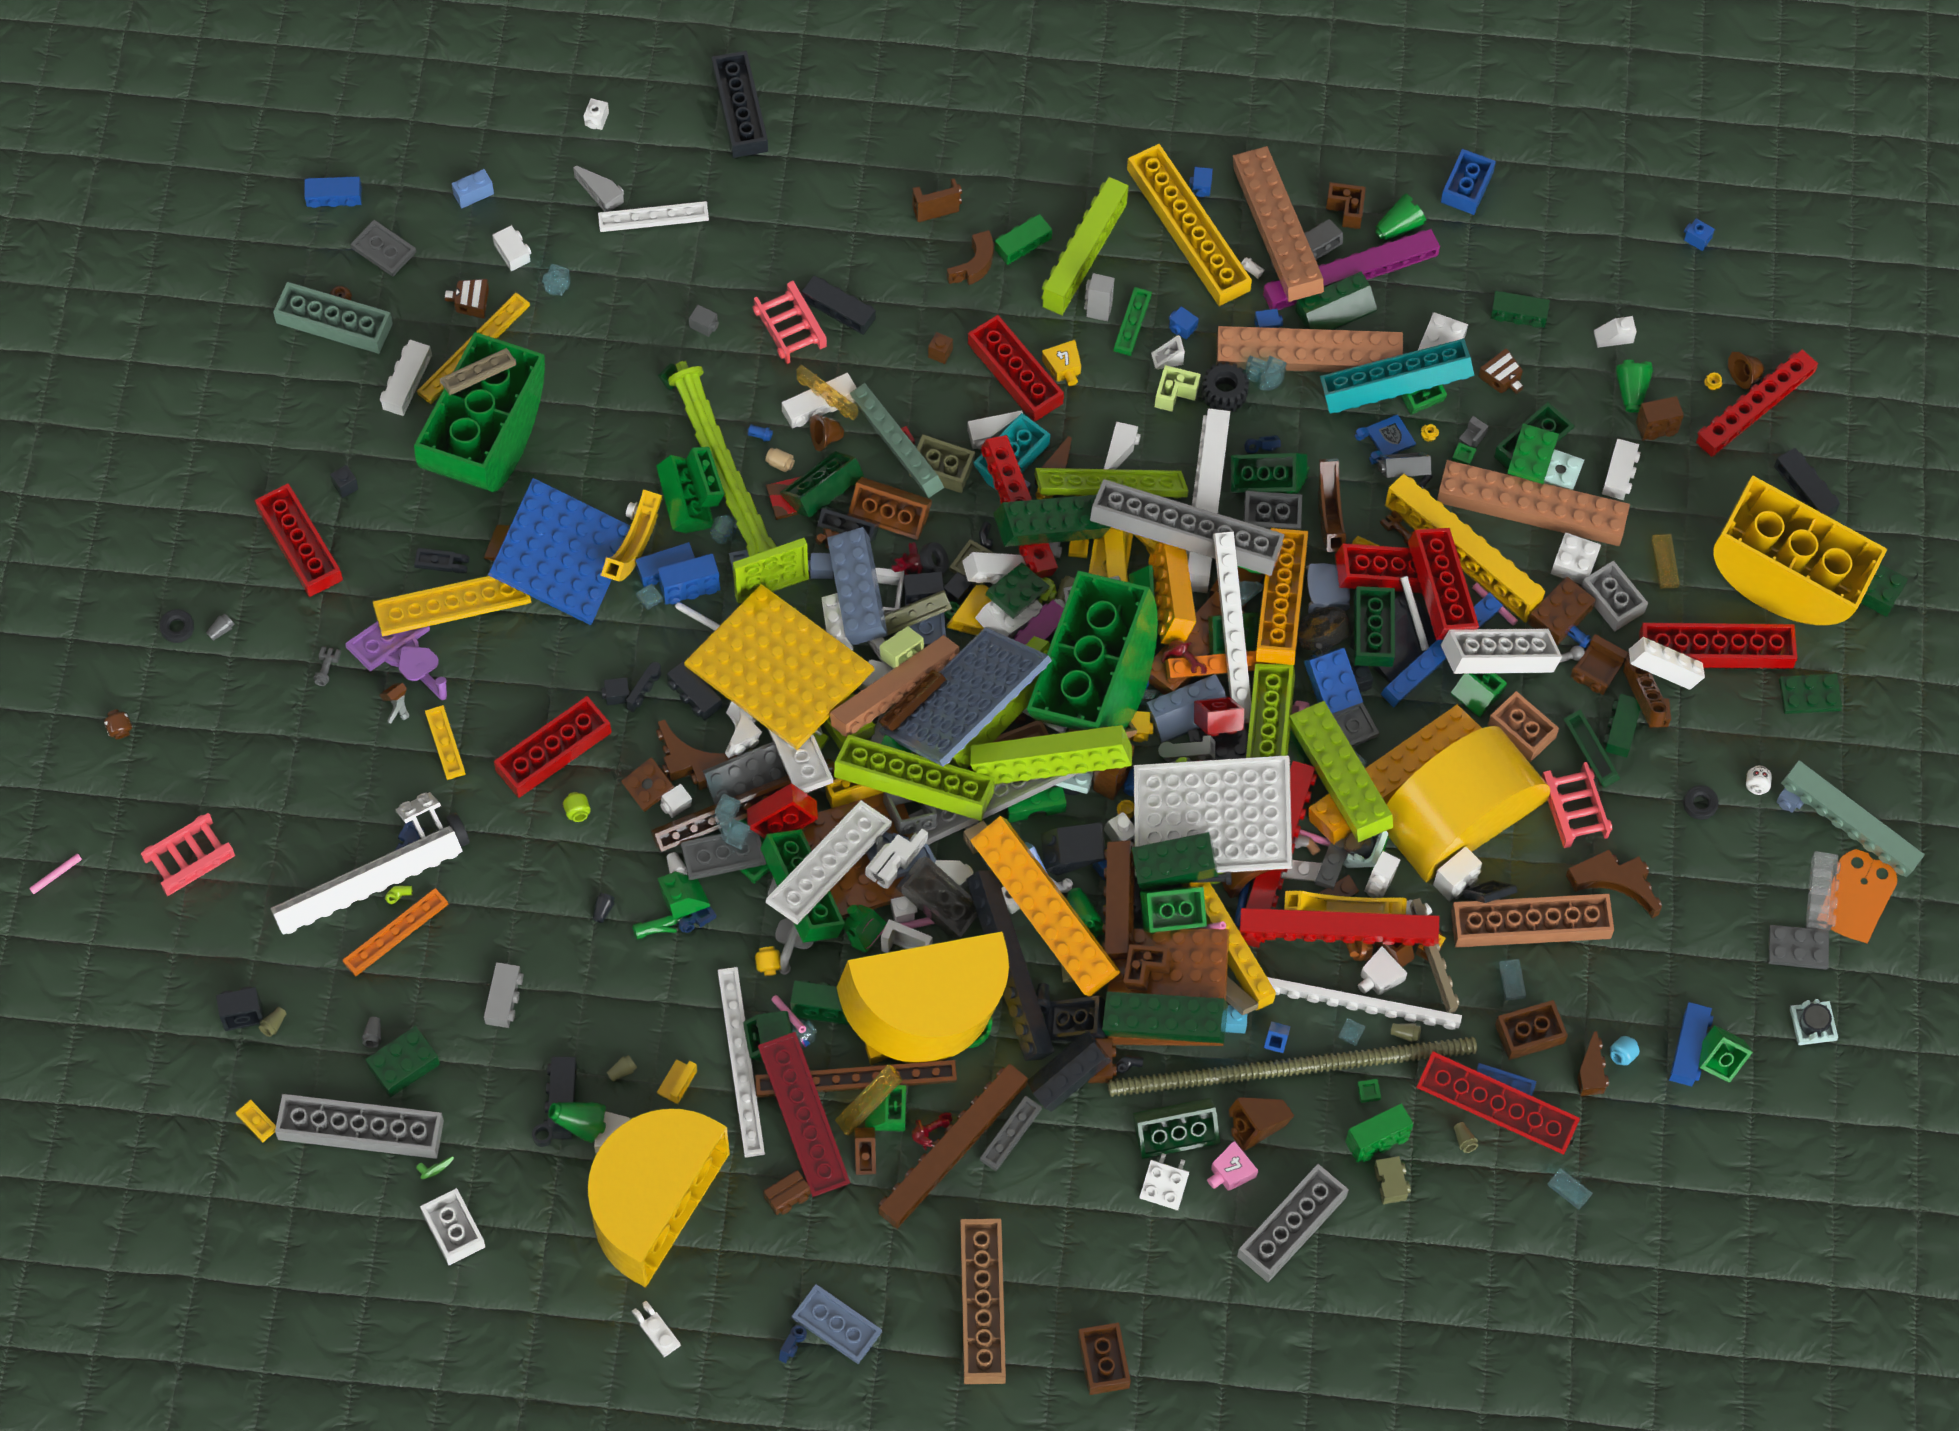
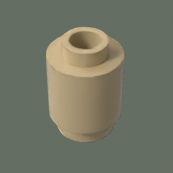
(780, 459)

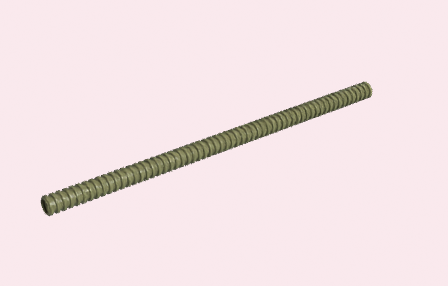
(1291, 1066)

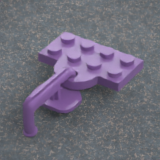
(399, 651)

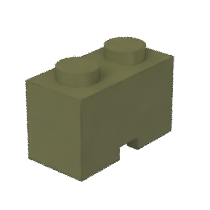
(1391, 1174)

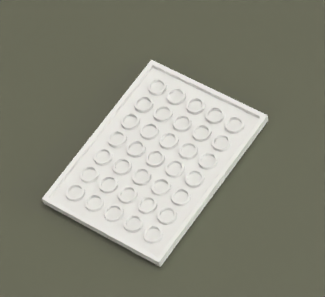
(1235, 800)

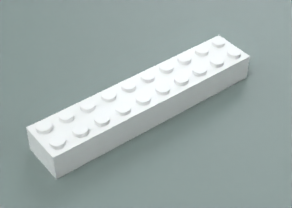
(1208, 486)

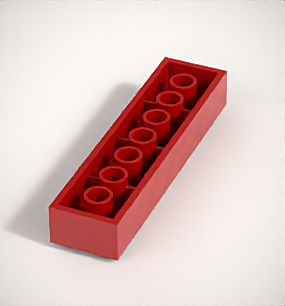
(1728, 643)
(1498, 1103)

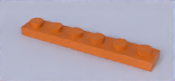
(1215, 665)
(395, 932)

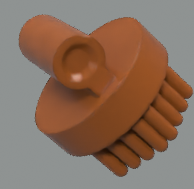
(823, 537)
(1360, 950)

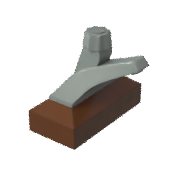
(396, 695)

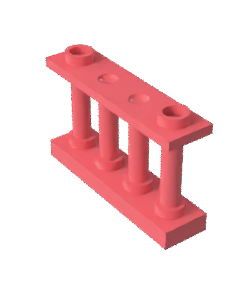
(800, 308)
(1562, 817)
(188, 872)

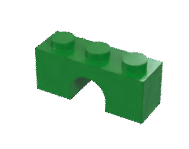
(1050, 800)

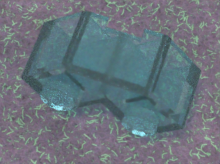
(731, 830)

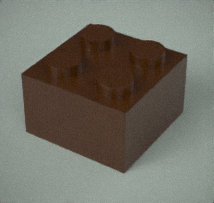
(1659, 418)

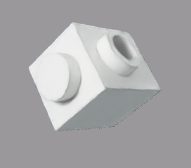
(596, 114)
(675, 801)
(902, 909)

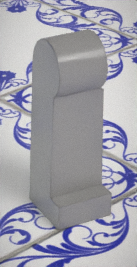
(1194, 751)

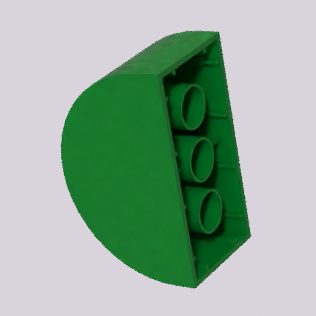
(486, 426)
(1098, 656)

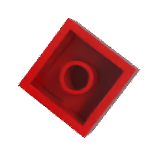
(1219, 716)

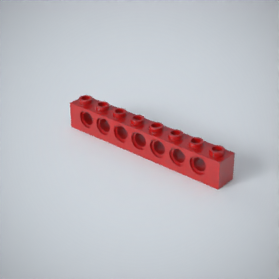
(1792, 379)
(1007, 464)

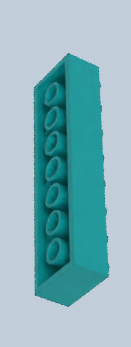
(1397, 376)

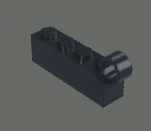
(560, 1089)

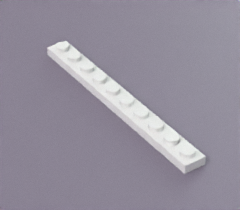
(1232, 621)
(1370, 1005)
(741, 1063)

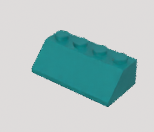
(1027, 442)

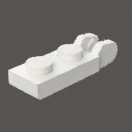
(657, 1330)

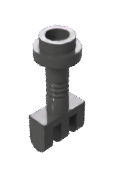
(321, 678)

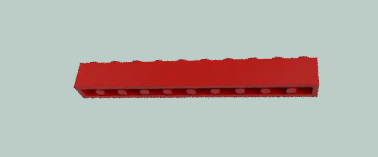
(1266, 884)
(1339, 926)

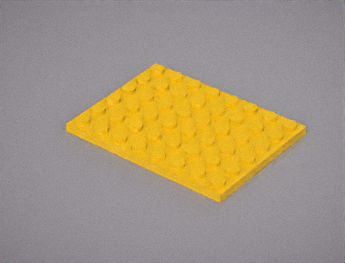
(779, 666)

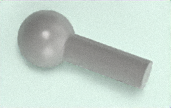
(1575, 653)

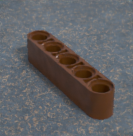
(1646, 693)

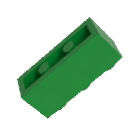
(1023, 239)
(705, 476)

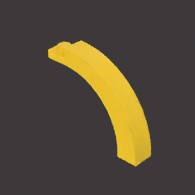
(623, 561)
(1319, 902)

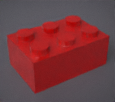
(782, 812)

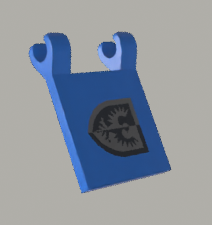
(1388, 436)

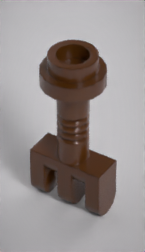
(1394, 522)

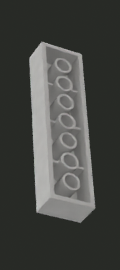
(359, 1126)

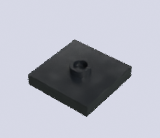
(1489, 891)

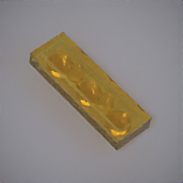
(1665, 561)

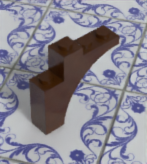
(1330, 505)
(684, 760)
(1627, 878)

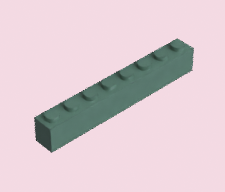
(896, 440)
(1852, 819)

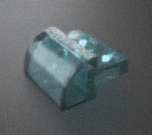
(1268, 373)

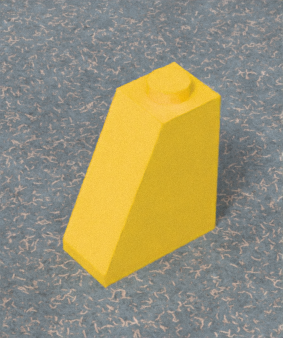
(964, 618)

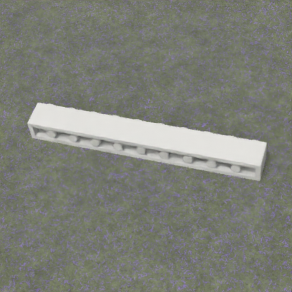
(366, 880)

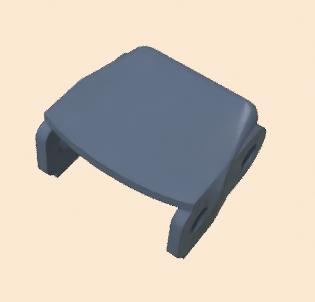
(1324, 588)

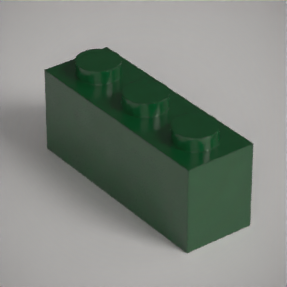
(1520, 309)
(1622, 725)

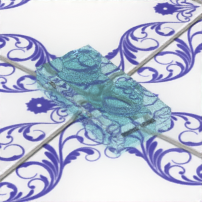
(1512, 980)
(1570, 1189)

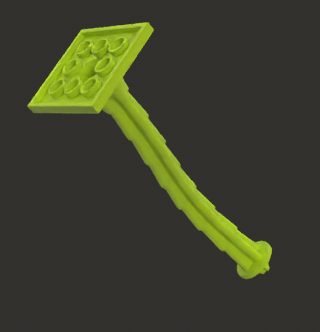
(766, 563)

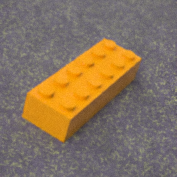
(1172, 593)

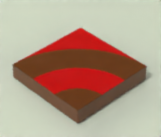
(780, 506)

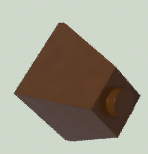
(1257, 1119)

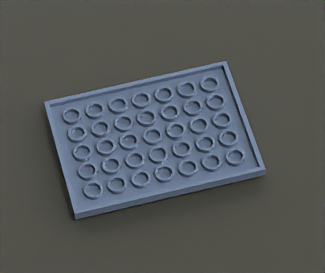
(975, 690)

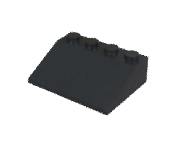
(1406, 639)

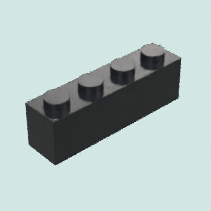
(839, 305)
(1806, 483)

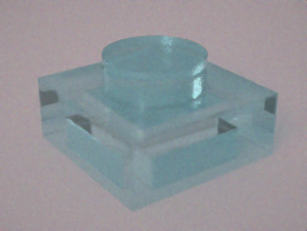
(649, 596)
(1352, 1032)

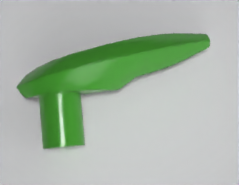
(433, 1170)

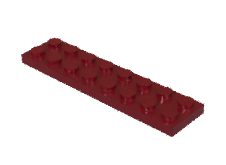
(804, 1114)

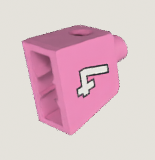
(1232, 1168)

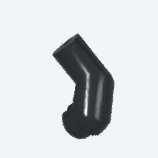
(983, 535)
(1127, 1062)

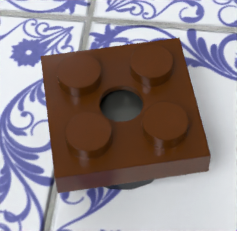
(647, 784)

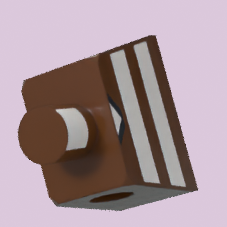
(470, 297)
(1502, 373)

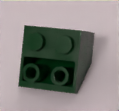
(764, 1029)

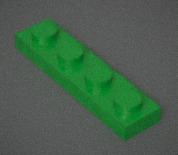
(1132, 321)

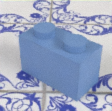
(472, 188)

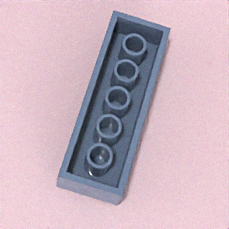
(857, 586)

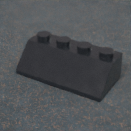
(1068, 1071)

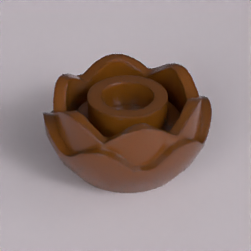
(341, 290)

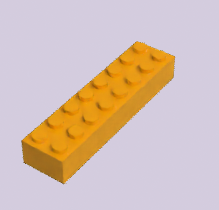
(1283, 601)

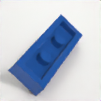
(1520, 1083)

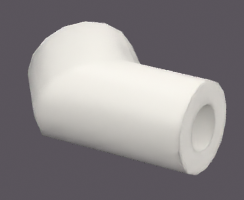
(1064, 886)

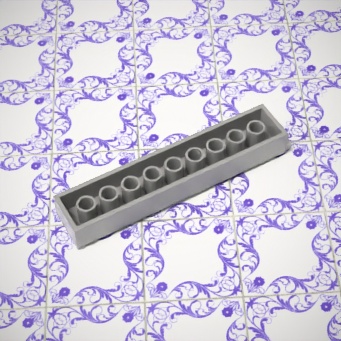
(1184, 525)

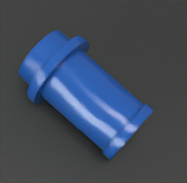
(759, 432)
(1579, 637)

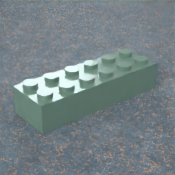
(333, 317)

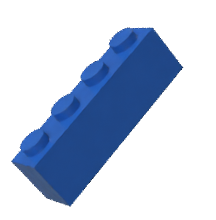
(1689, 1044)

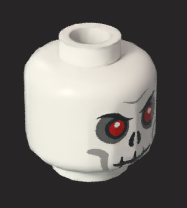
(1758, 779)

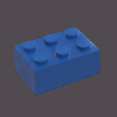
(1468, 181)
(689, 579)
(1333, 680)

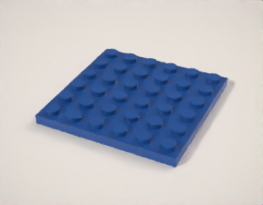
(559, 551)

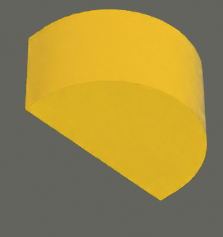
(1794, 557)
(1463, 799)
(925, 998)
(650, 1184)

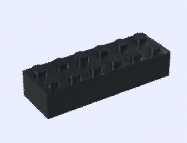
(739, 104)

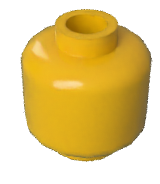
(768, 960)

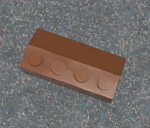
(892, 507)

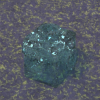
(556, 280)

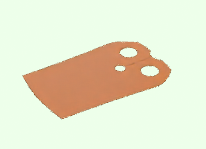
(1861, 904)

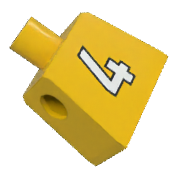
(1063, 362)

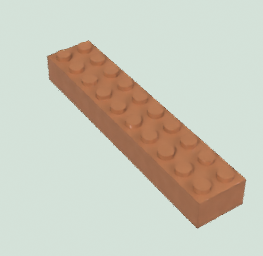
(1278, 224)
(1307, 348)
(1533, 503)

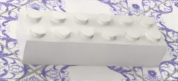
(1501, 651)

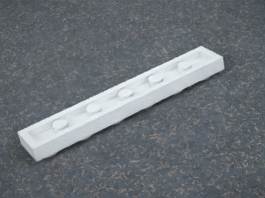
(653, 216)

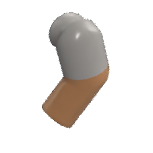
(1308, 842)

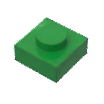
(1463, 454)
(1369, 1090)

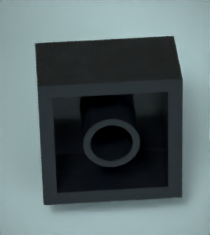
(240, 1008)

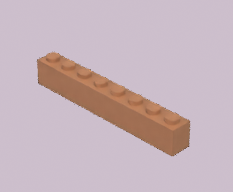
(892, 687)

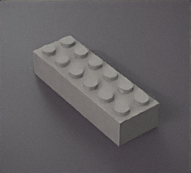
(1292, 1223)

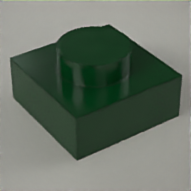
(666, 373)

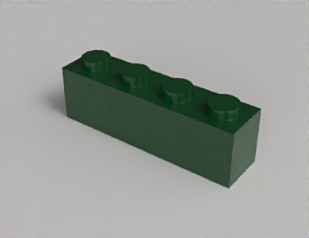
(1592, 748)

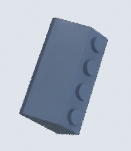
(1174, 712)

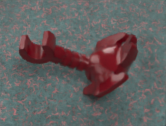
(910, 563)
(1179, 648)
(920, 1133)

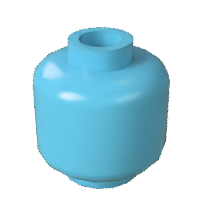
(1624, 1050)

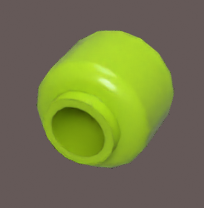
(576, 807)

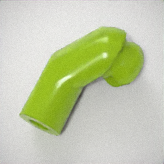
(397, 892)

